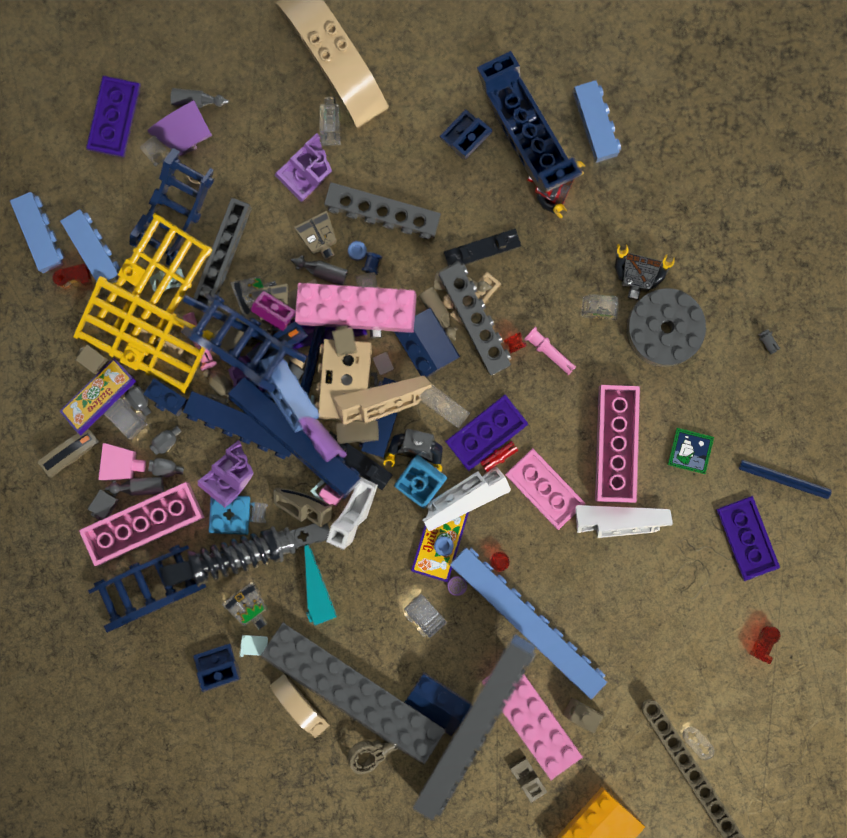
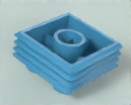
(409, 481)
(236, 525)

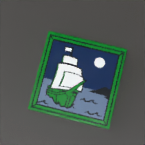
(690, 451)

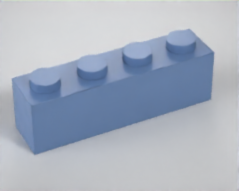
(596, 121)
(36, 232)
(90, 247)
(289, 394)

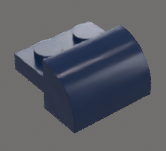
(465, 134)
(217, 667)

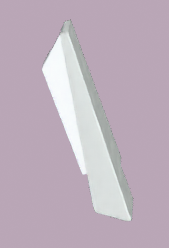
(466, 497)
(620, 520)

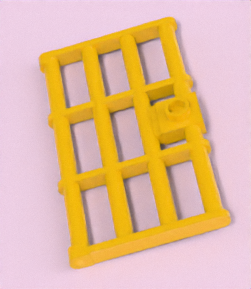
(139, 275)
(137, 349)

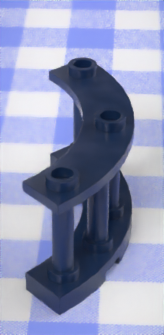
(159, 197)
(232, 357)
(151, 604)

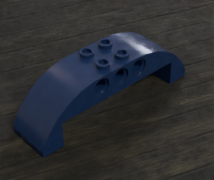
(525, 124)

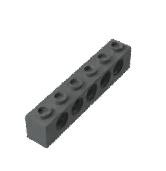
(338, 192)
(223, 250)
(492, 363)

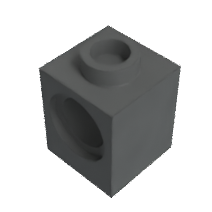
(103, 505)

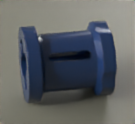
(371, 263)

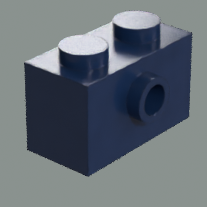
(165, 398)

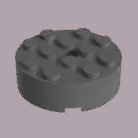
(685, 323)

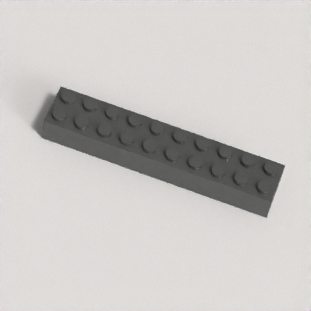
(352, 693)
(471, 732)

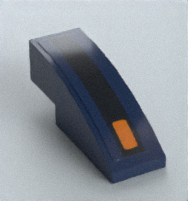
(292, 333)

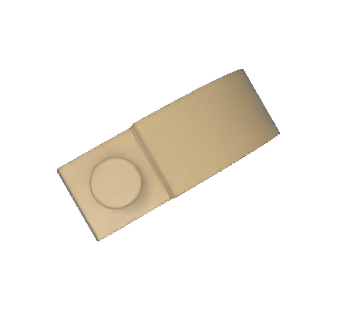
(298, 706)

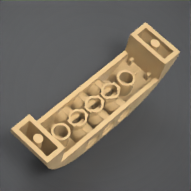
(335, 57)

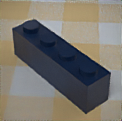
(385, 428)

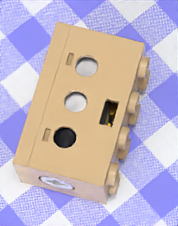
(349, 375)

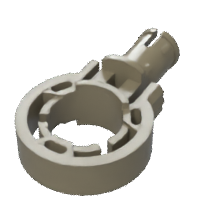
(378, 753)

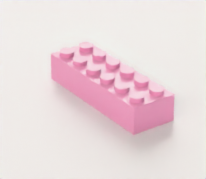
(356, 307)
(617, 443)
(141, 524)
(539, 729)

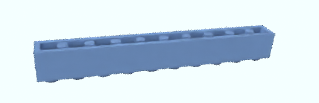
(528, 623)

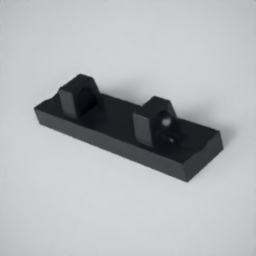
(483, 248)
(362, 463)

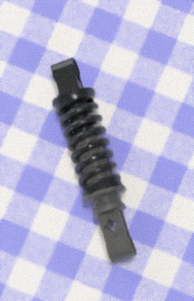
(269, 545)

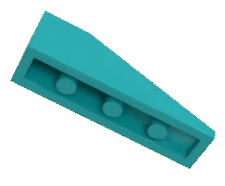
(318, 598)

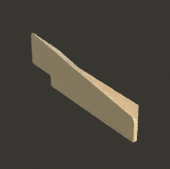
(380, 400)

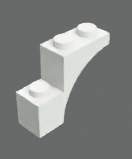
(355, 512)

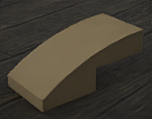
(357, 431)
(528, 779)

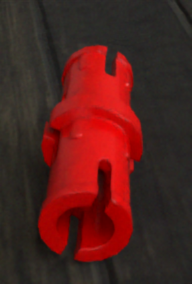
(499, 456)

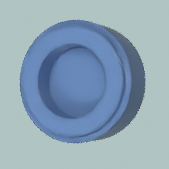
(357, 251)
(443, 546)

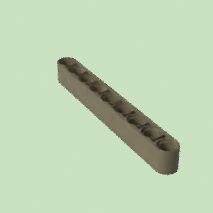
(688, 766)

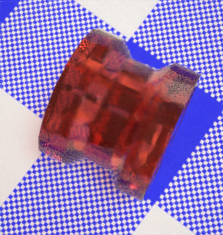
(515, 343)
(499, 561)

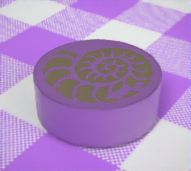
(457, 586)

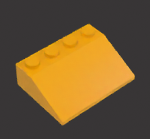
(602, 819)

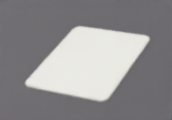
(383, 363)

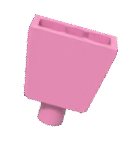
(119, 463)

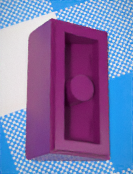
(272, 310)

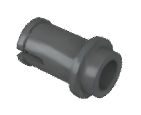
(769, 341)

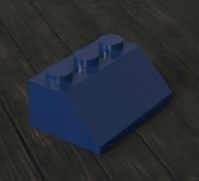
(428, 344)
(438, 703)

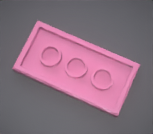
(544, 489)

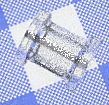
(258, 512)

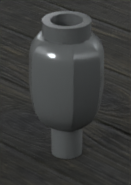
(137, 399)
(164, 440)
(164, 468)

